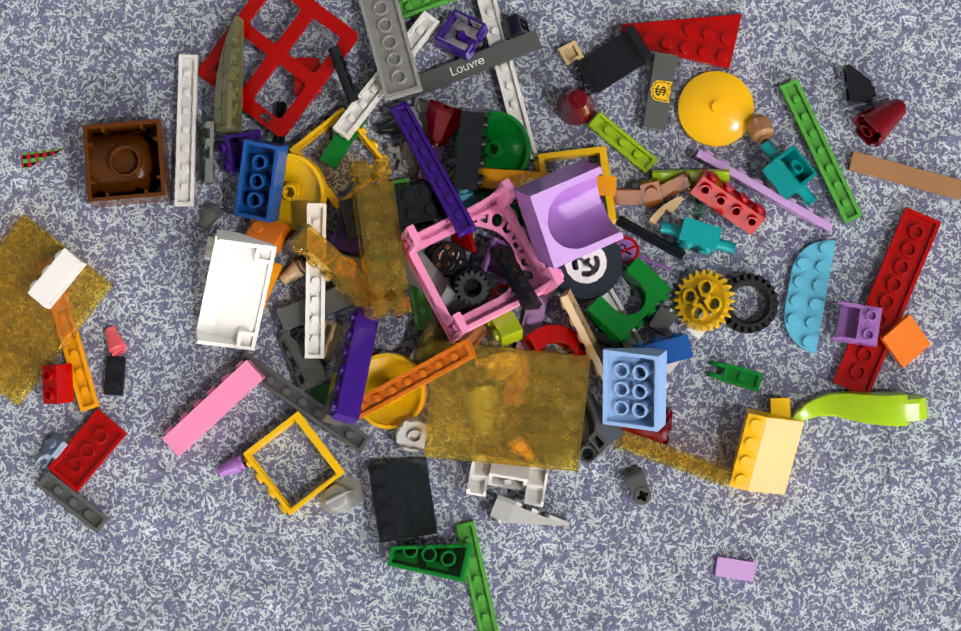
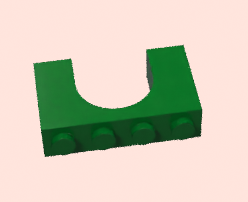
(651, 291)

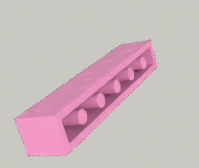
(213, 407)

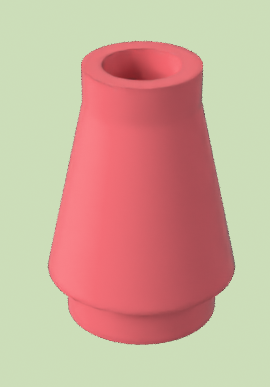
(115, 343)

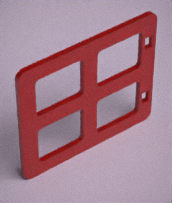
(278, 55)

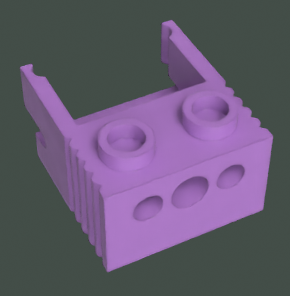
(857, 324)

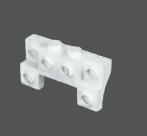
(520, 478)

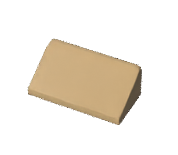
(331, 337)

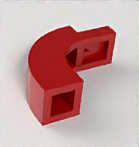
(554, 334)

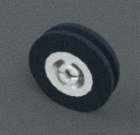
(600, 283)

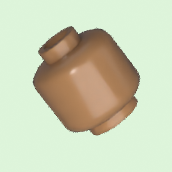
(760, 128)

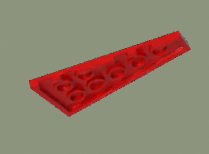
(693, 39)

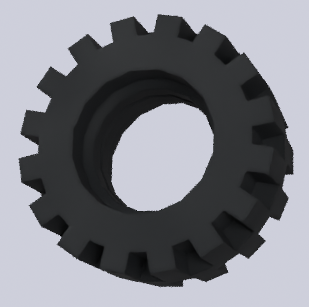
(471, 274)

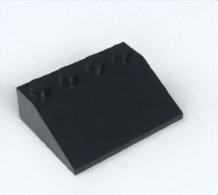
(402, 499)

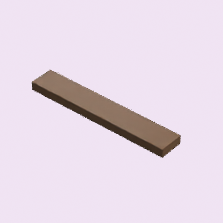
(905, 175)

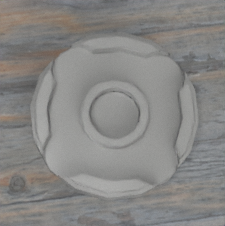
(411, 434)

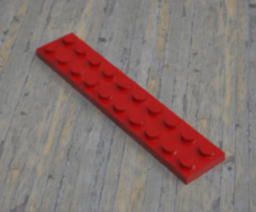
(891, 293)

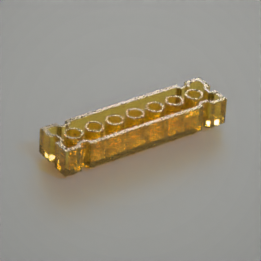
(379, 238)

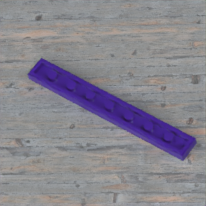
(432, 169)

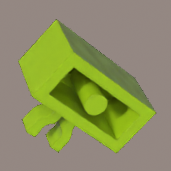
(506, 329)

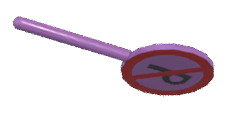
(630, 252)

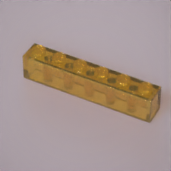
(333, 266)
(674, 458)

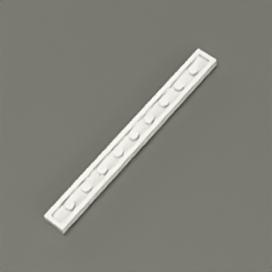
(505, 72)

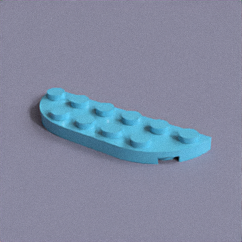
(808, 293)

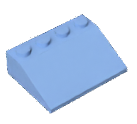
(634, 387)

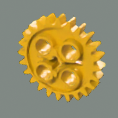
(718, 291)

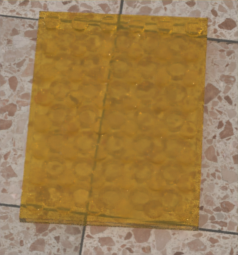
(27, 329)
(509, 408)

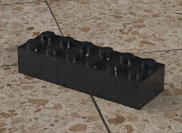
(415, 206)

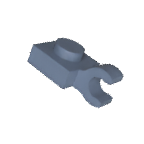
(52, 449)

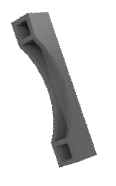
(599, 434)

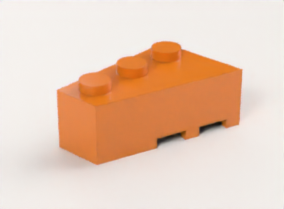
(270, 232)

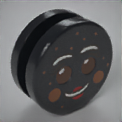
(447, 257)

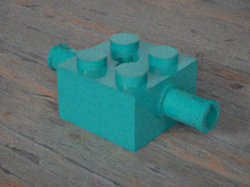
(789, 172)
(699, 236)

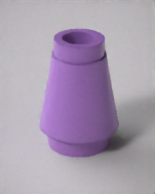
(232, 466)

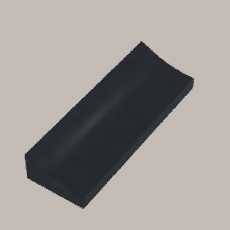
(433, 330)

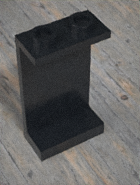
(613, 60)

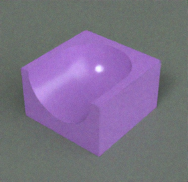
(566, 214)

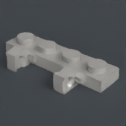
(403, 153)

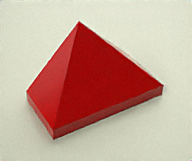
(466, 242)

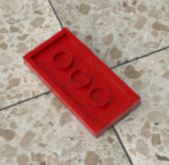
(88, 450)

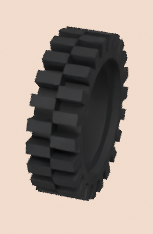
(770, 309)

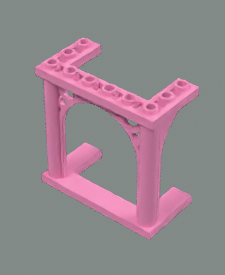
(499, 202)

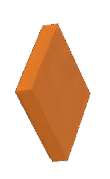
(905, 341)

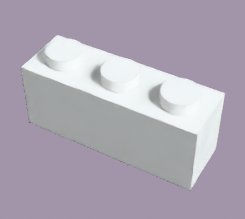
(56, 278)

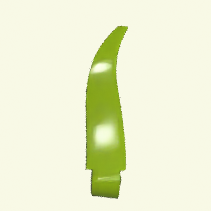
(873, 408)

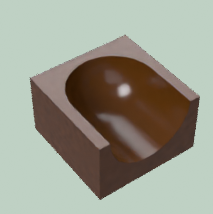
(127, 163)

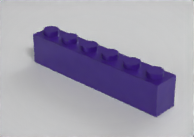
(355, 368)

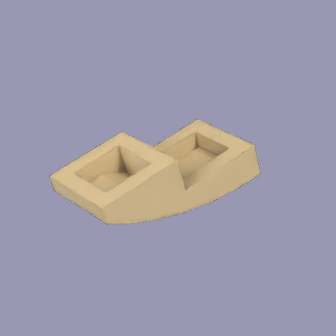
(669, 207)

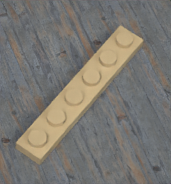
(584, 331)

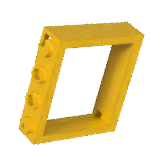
(371, 145)
(601, 152)
(262, 476)

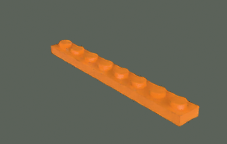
(417, 377)

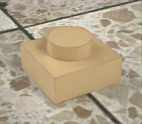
(570, 53)

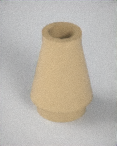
(293, 272)

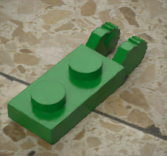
(737, 376)

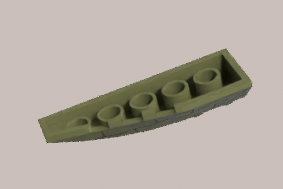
(230, 82)

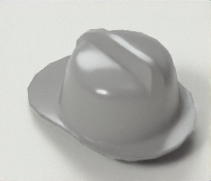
(342, 495)

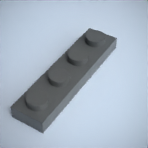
(73, 502)

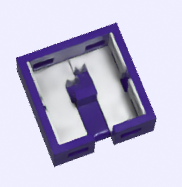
(461, 34)

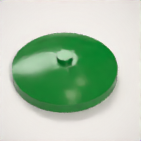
(507, 143)

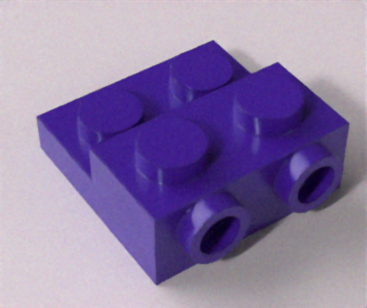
(232, 148)

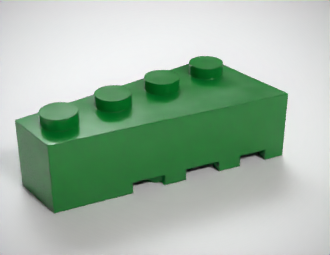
(441, 561)

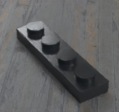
(515, 277)

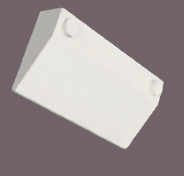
(235, 291)

